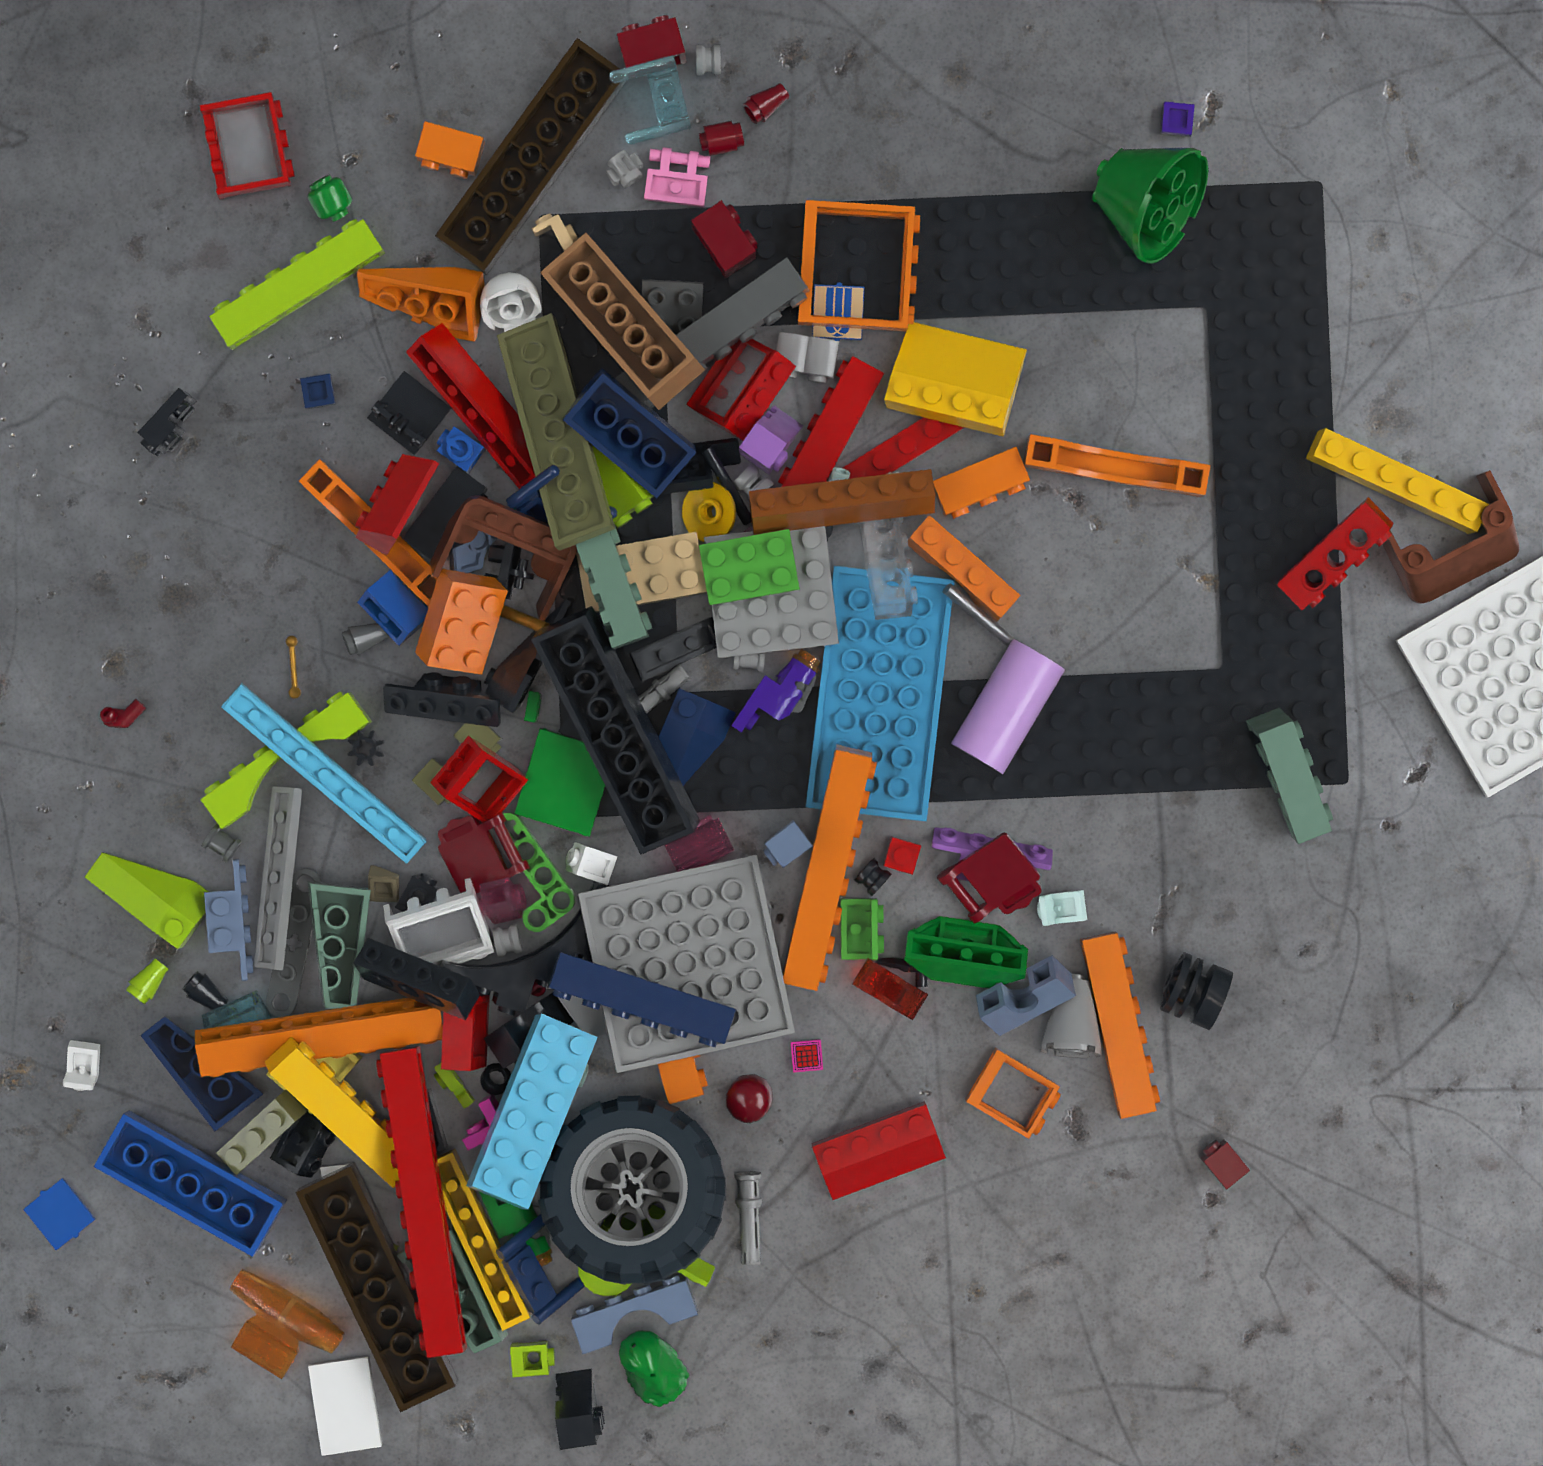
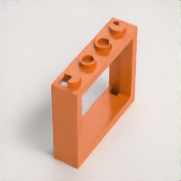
(909, 257)

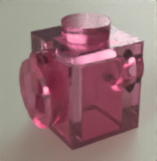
(502, 900)

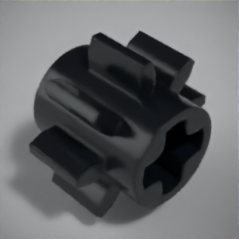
(373, 752)

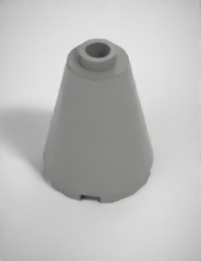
(1074, 1024)

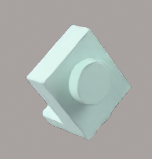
(1062, 907)

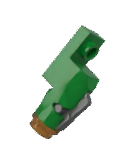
(511, 1219)

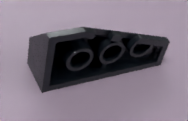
(517, 672)

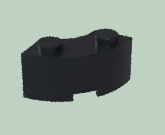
(509, 1038)

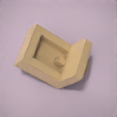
(564, 234)

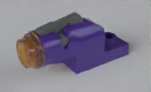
(784, 695)

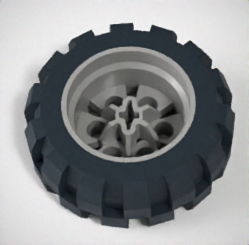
(584, 1153)

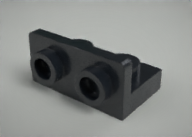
(303, 1146)

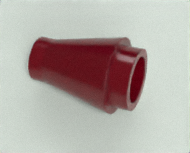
(765, 103)

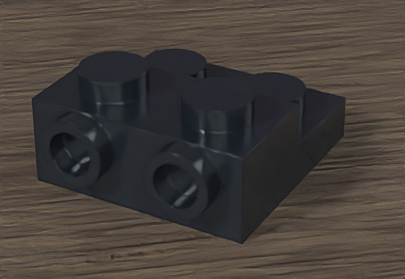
(161, 430)

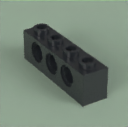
(416, 978)

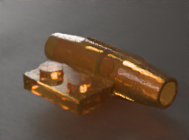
(280, 1323)

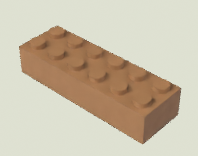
(622, 321)

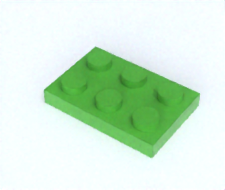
(749, 567)

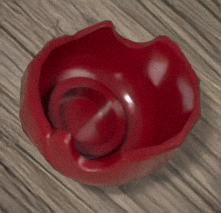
(749, 1098)

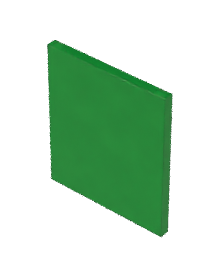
(561, 784)

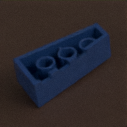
(214, 1097)

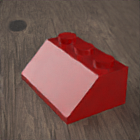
(394, 501)

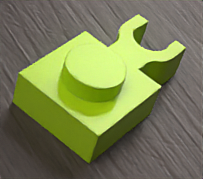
(451, 1079)

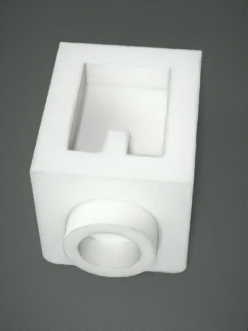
(590, 863)

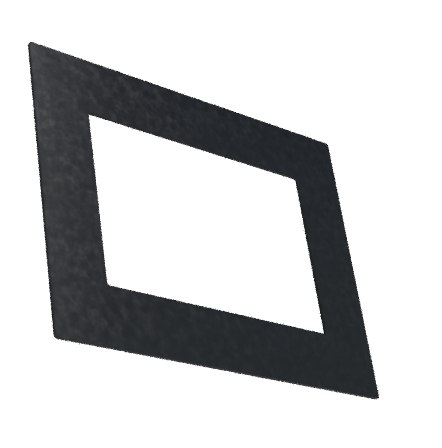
(1260, 276)

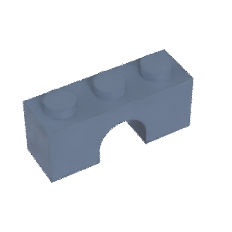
(786, 845)
(1009, 1008)

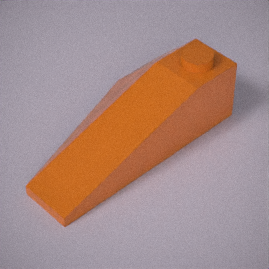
(428, 295)

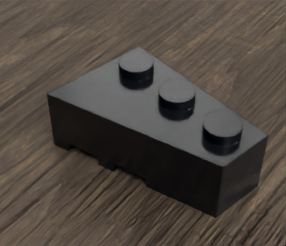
(576, 1412)

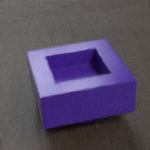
(1177, 119)

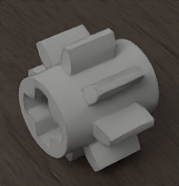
(624, 169)

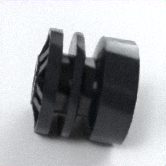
(1195, 990)

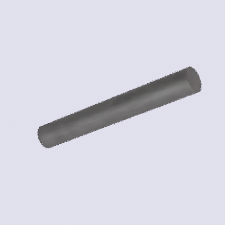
(978, 614)

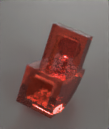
(890, 989)

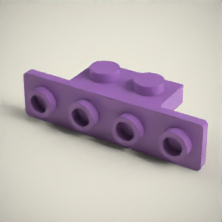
(966, 843)

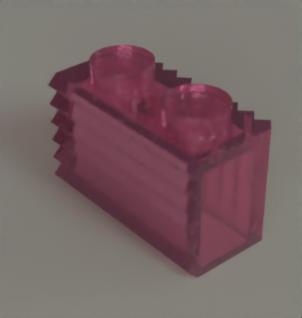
(701, 846)

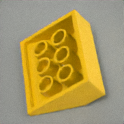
(955, 378)

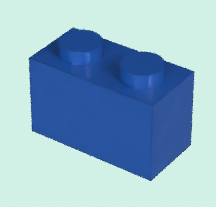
(394, 607)

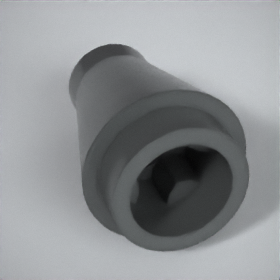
(363, 637)

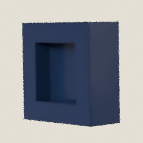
(318, 391)

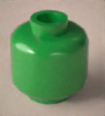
(329, 198)

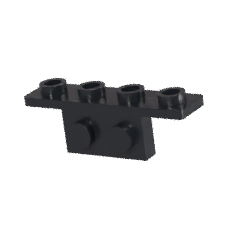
(697, 472)
(443, 699)

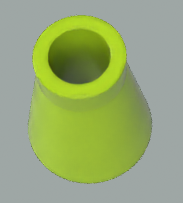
(147, 981)

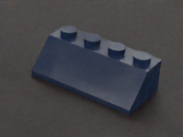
(629, 433)

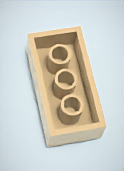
(660, 567)

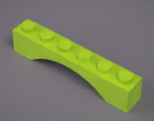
(235, 796)

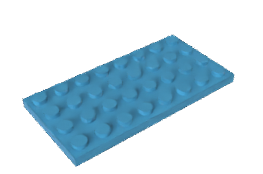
(883, 693)

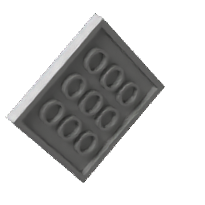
(783, 619)

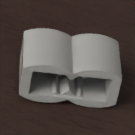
(810, 355)

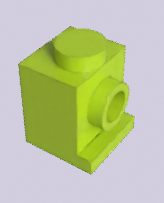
(523, 1366)

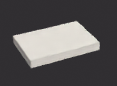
(345, 1405)

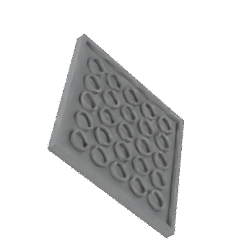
(697, 934)

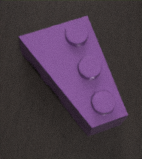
(770, 439)

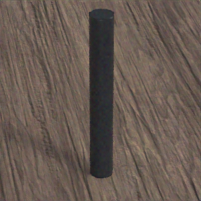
(725, 481)

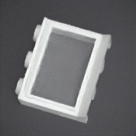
(443, 929)

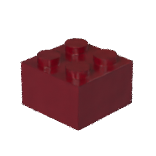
(651, 42)
(724, 239)

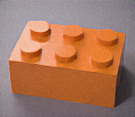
(461, 621)

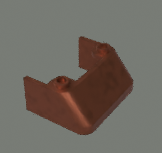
(515, 528)
(1429, 578)

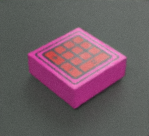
(806, 1055)

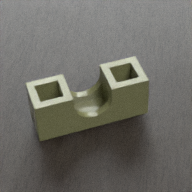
(480, 733)
(261, 1131)

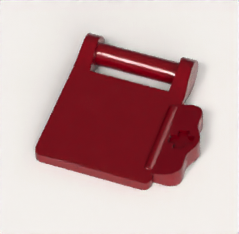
(473, 853)
(998, 874)

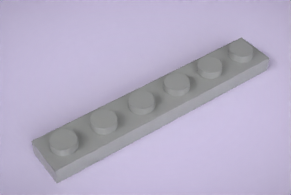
(277, 878)

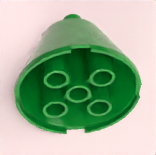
(1151, 196)

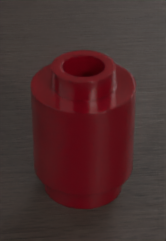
(721, 138)

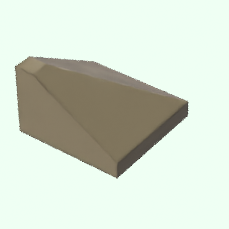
(383, 885)

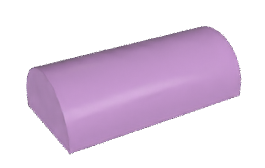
(1008, 706)

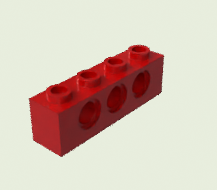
(1365, 517)

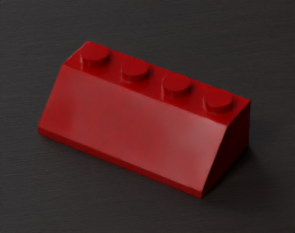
(878, 1150)

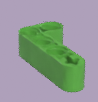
(546, 891)

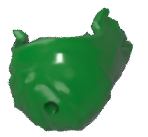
(653, 1368)

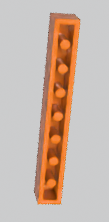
(827, 867)
(326, 1032)

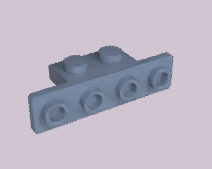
(226, 922)

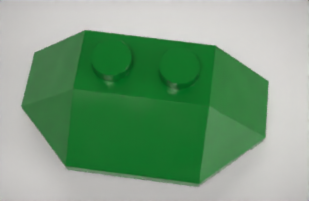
(966, 953)

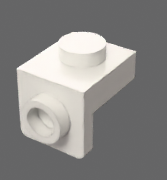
(82, 1065)

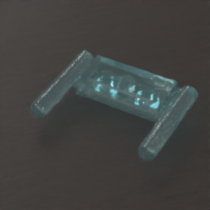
(666, 96)

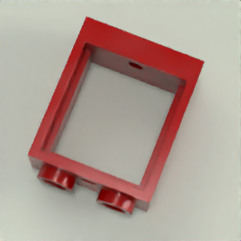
(462, 768)
(463, 1039)

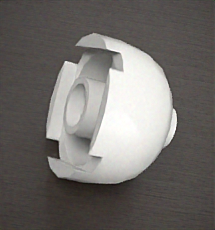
(509, 301)

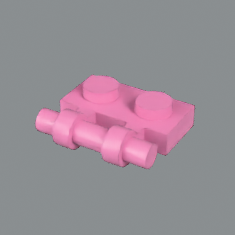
(676, 186)

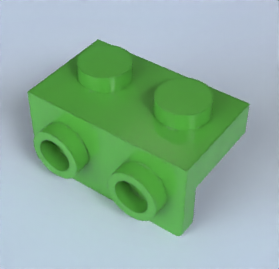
(860, 928)

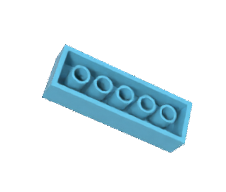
(531, 1111)

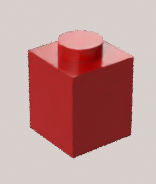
(902, 855)

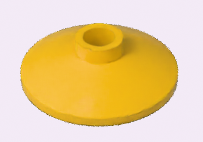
(698, 511)

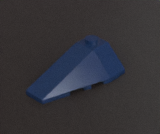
(693, 732)

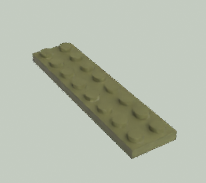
(543, 395)

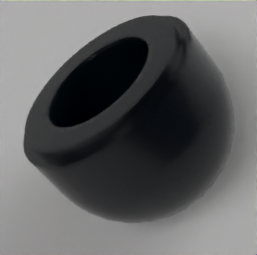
(488, 1085)

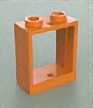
(986, 1077)

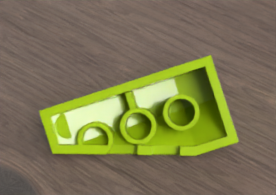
(158, 899)

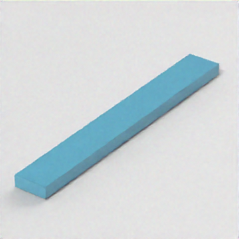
(323, 773)

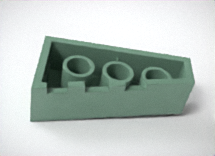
(613, 590)
(1291, 775)
(339, 935)
(478, 1317)

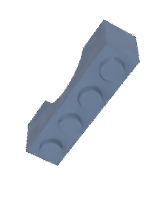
(670, 1300)

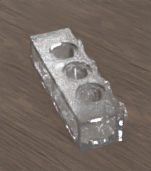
(886, 599)

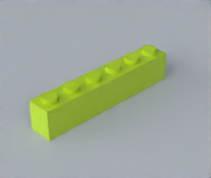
(296, 284)

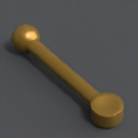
(294, 692)

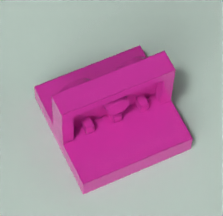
(477, 1132)

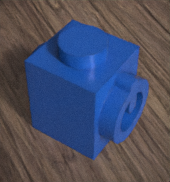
(459, 449)

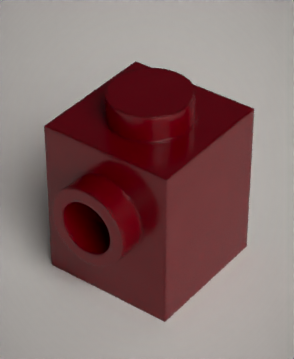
(1224, 1163)

